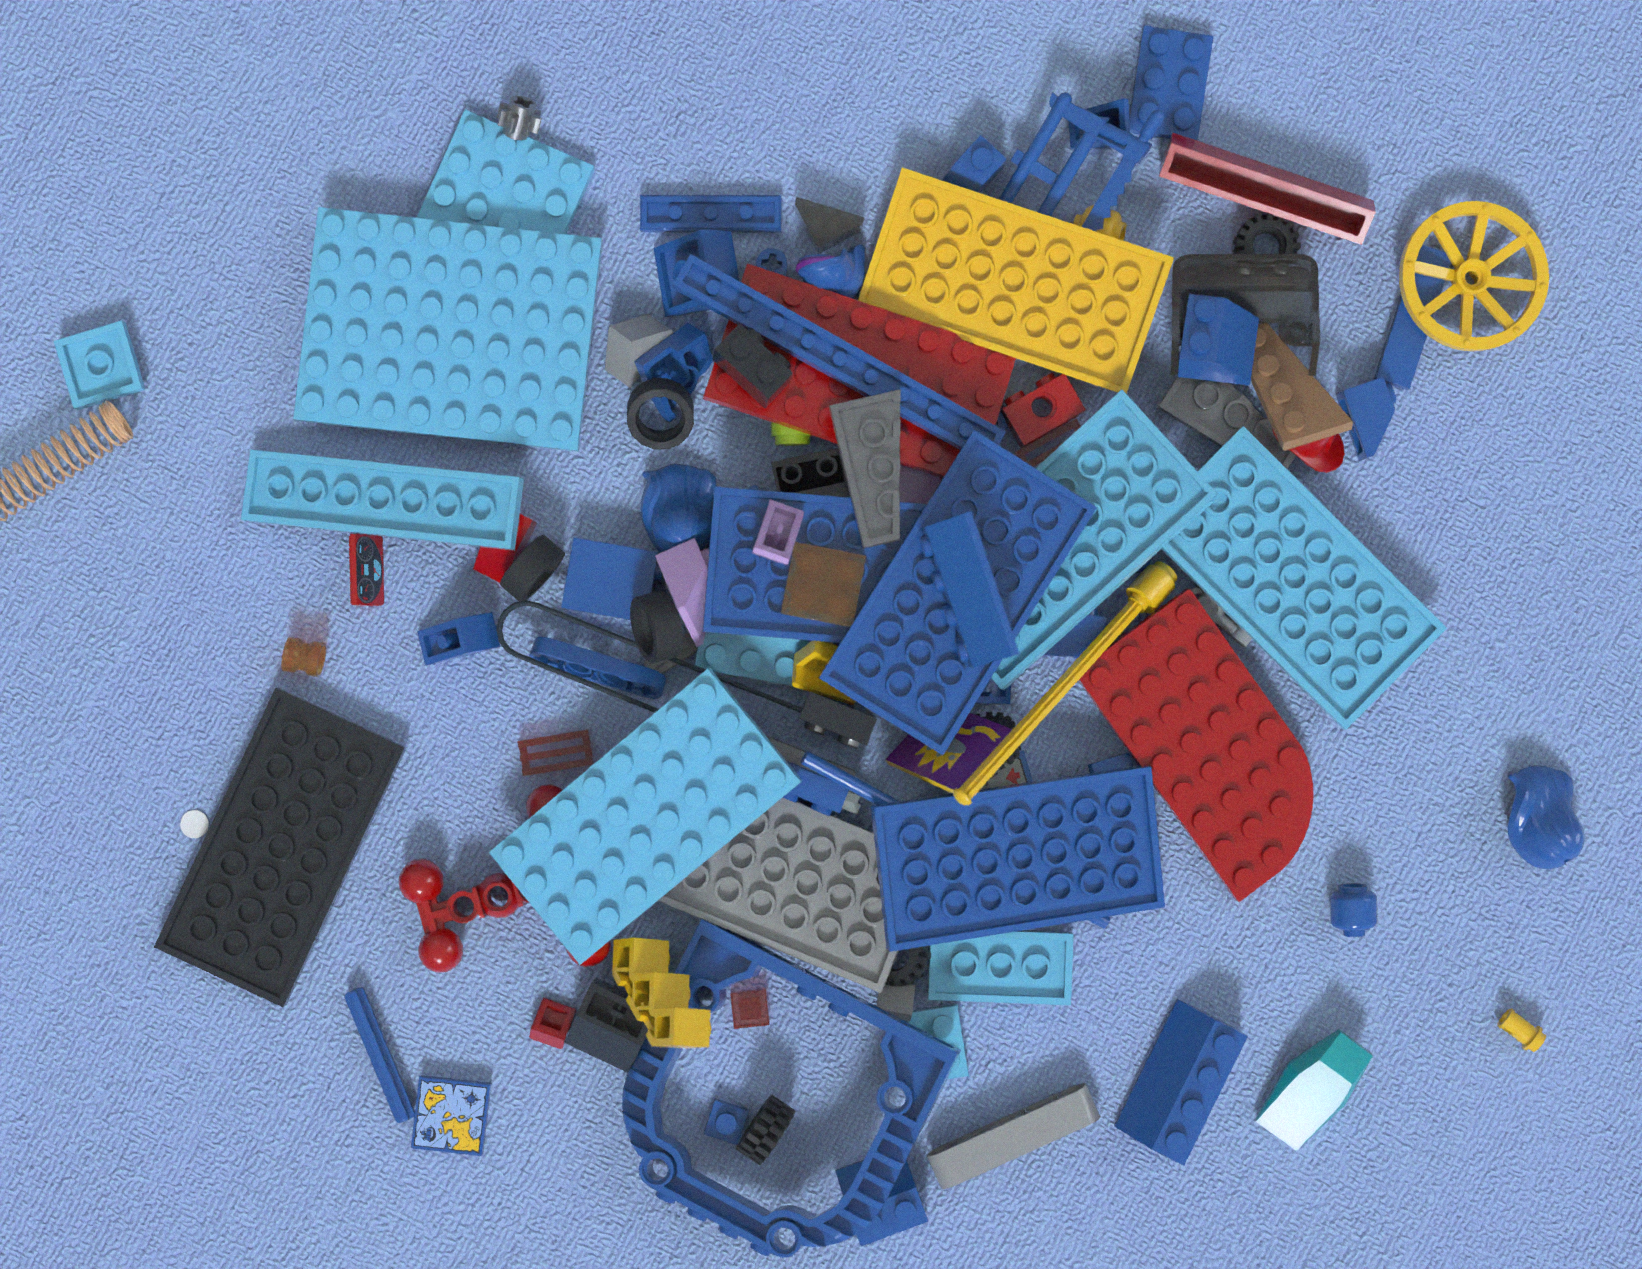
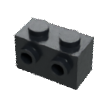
(753, 365)

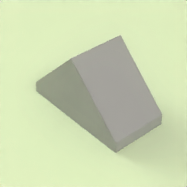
(628, 342)

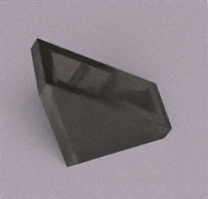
(826, 224)

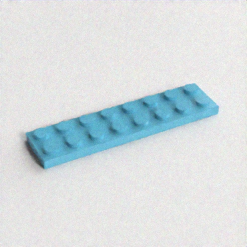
(383, 499)

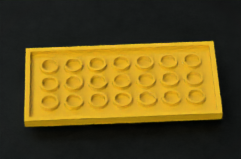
(1016, 280)

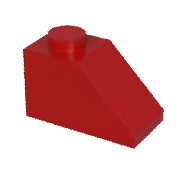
(495, 561)

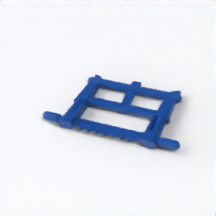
(1095, 128)

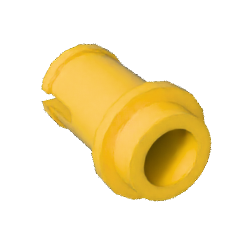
(1522, 1030)

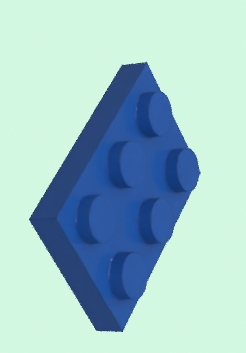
(1172, 79)

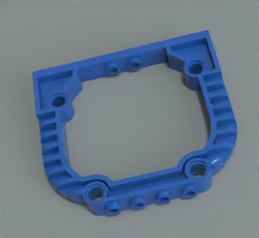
(914, 1062)

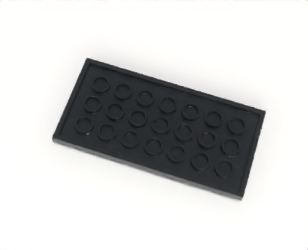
(280, 847)

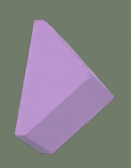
(778, 532)

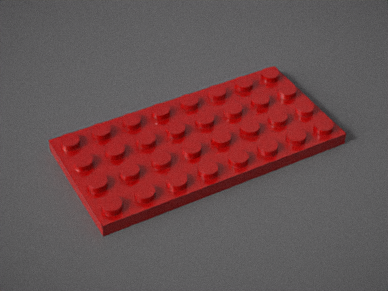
(928, 354)

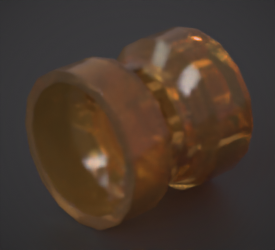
(303, 656)

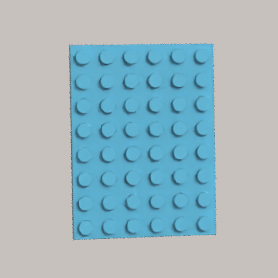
(448, 329)

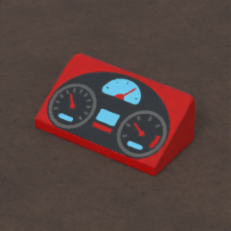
(366, 570)

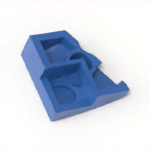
(679, 358)

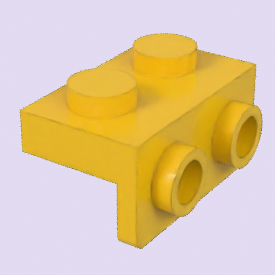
(809, 665)

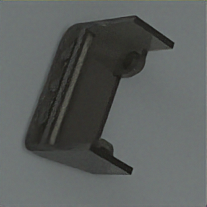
(1267, 285)

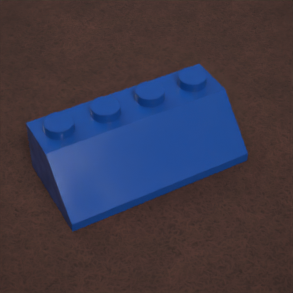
(969, 590)
(1180, 1081)

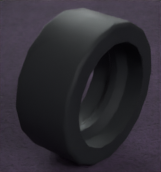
(660, 438)
(532, 568)
(656, 626)

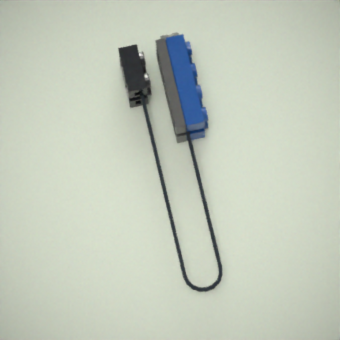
(818, 712)

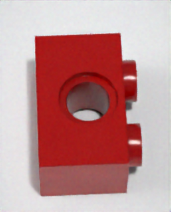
(1063, 408)

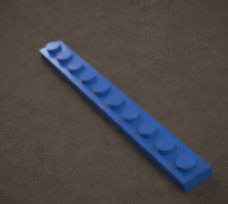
(829, 353)

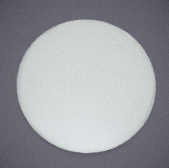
(194, 824)

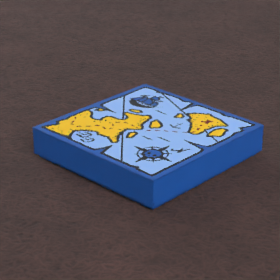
(451, 1115)

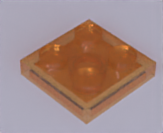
(823, 584)

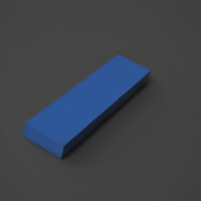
(711, 212)
(1405, 338)

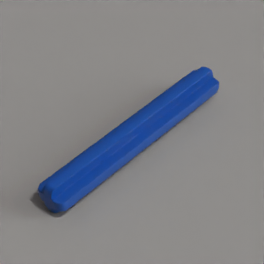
(379, 1055)

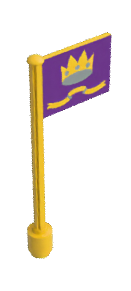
(984, 745)

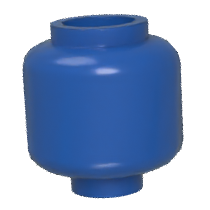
(1353, 909)

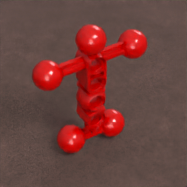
(423, 881)

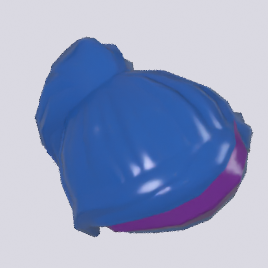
(836, 274)

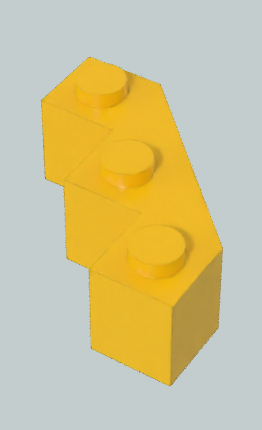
(659, 996)

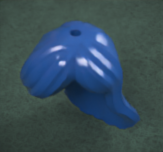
(678, 506)
(1542, 818)

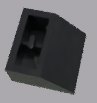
(812, 474)
(607, 1026)

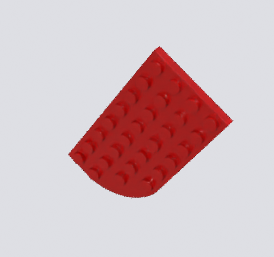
(1210, 739)

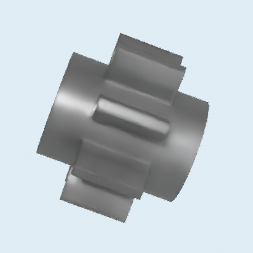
(519, 117)

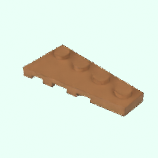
(1291, 399)

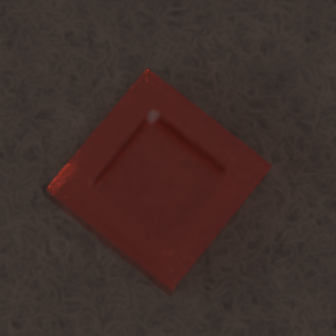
(750, 1008)

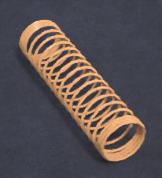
(114, 421)

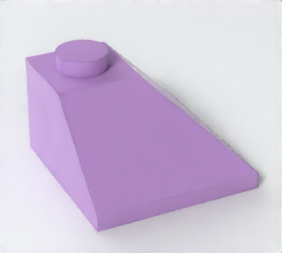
(686, 576)

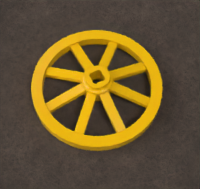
(1478, 271)

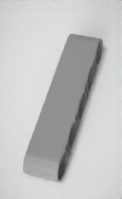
(1013, 1136)

